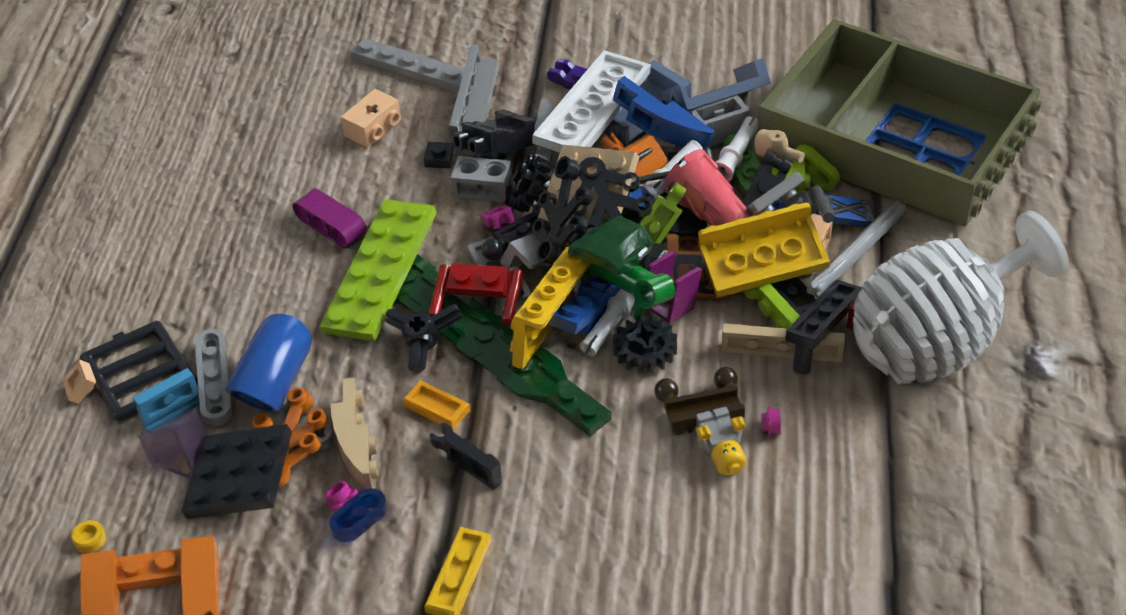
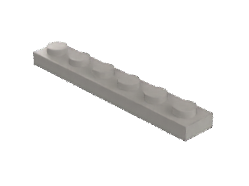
(408, 64)

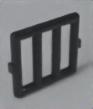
(120, 341)

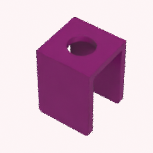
(685, 289)

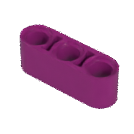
(329, 217)

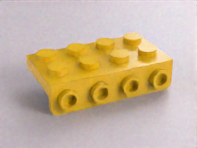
(762, 249)
(533, 318)

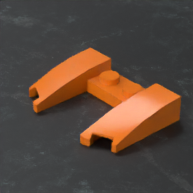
(192, 565)

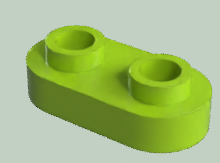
(820, 170)

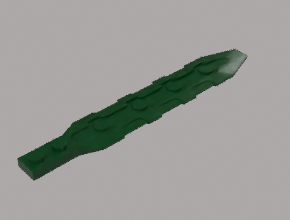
(488, 341)

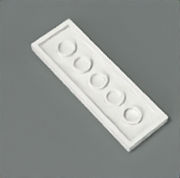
(589, 104)

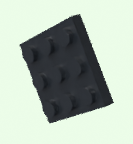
(237, 472)

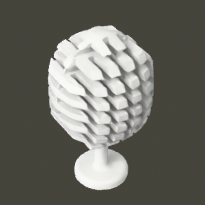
(943, 302)

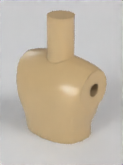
(777, 142)

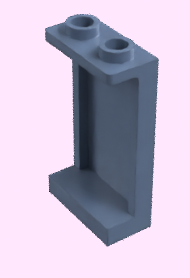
(747, 76)

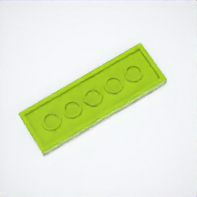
(378, 270)

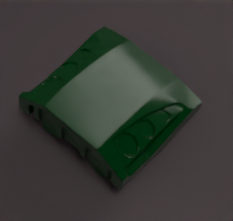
(614, 245)

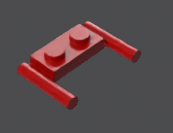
(478, 281)

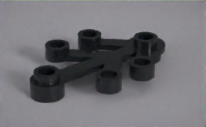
(607, 199)
(552, 245)

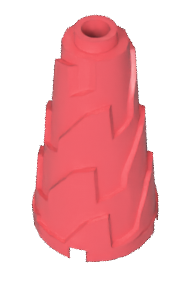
(707, 191)

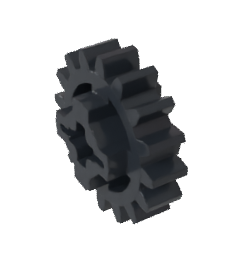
(528, 182)
(644, 344)

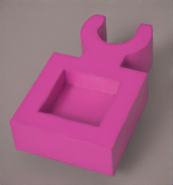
(497, 217)

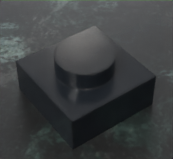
(439, 155)

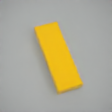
(458, 572)

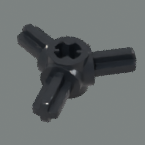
(422, 331)

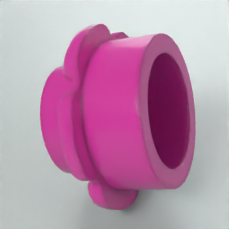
(771, 421)

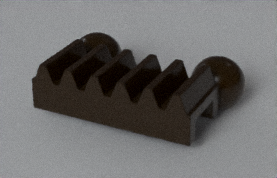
(683, 409)

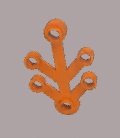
(299, 403)

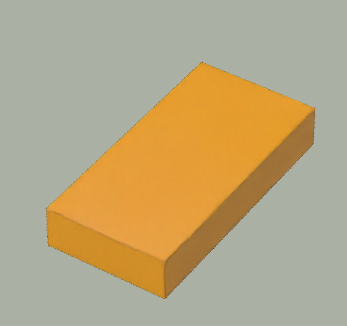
(436, 404)

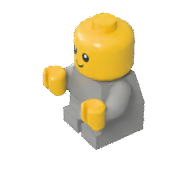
(721, 439)

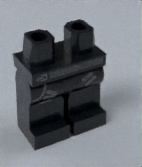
(499, 135)

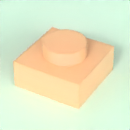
(79, 381)

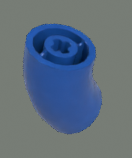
(270, 363)

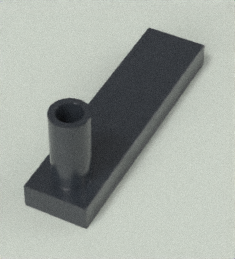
(819, 321)

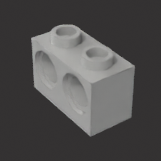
(481, 179)

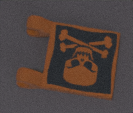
(687, 261)

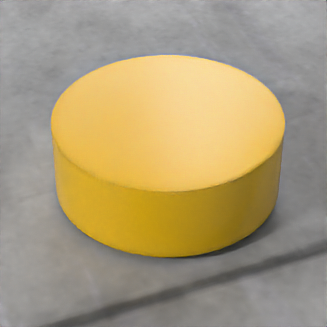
(88, 536)

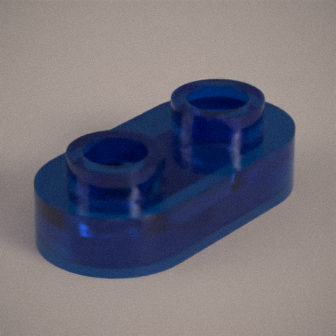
(355, 515)

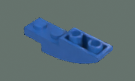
(663, 121)
(586, 308)

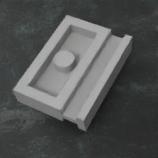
(782, 191)

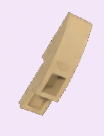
(354, 436)

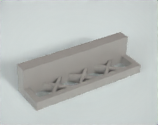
(474, 90)

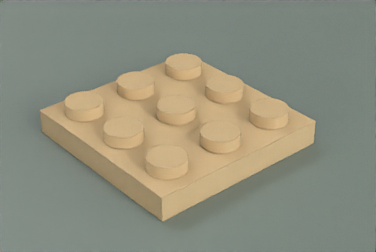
(614, 160)

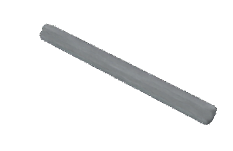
(856, 248)

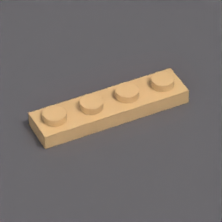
(771, 342)

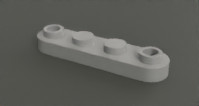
(213, 377)

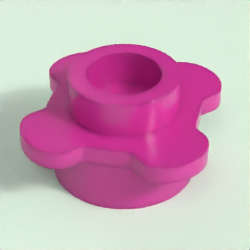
(339, 495)

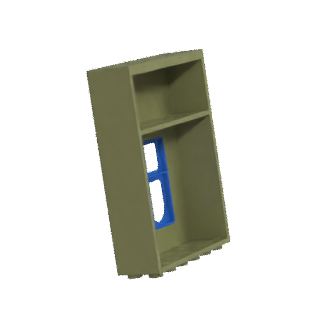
(859, 80)

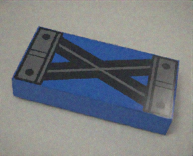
(850, 211)

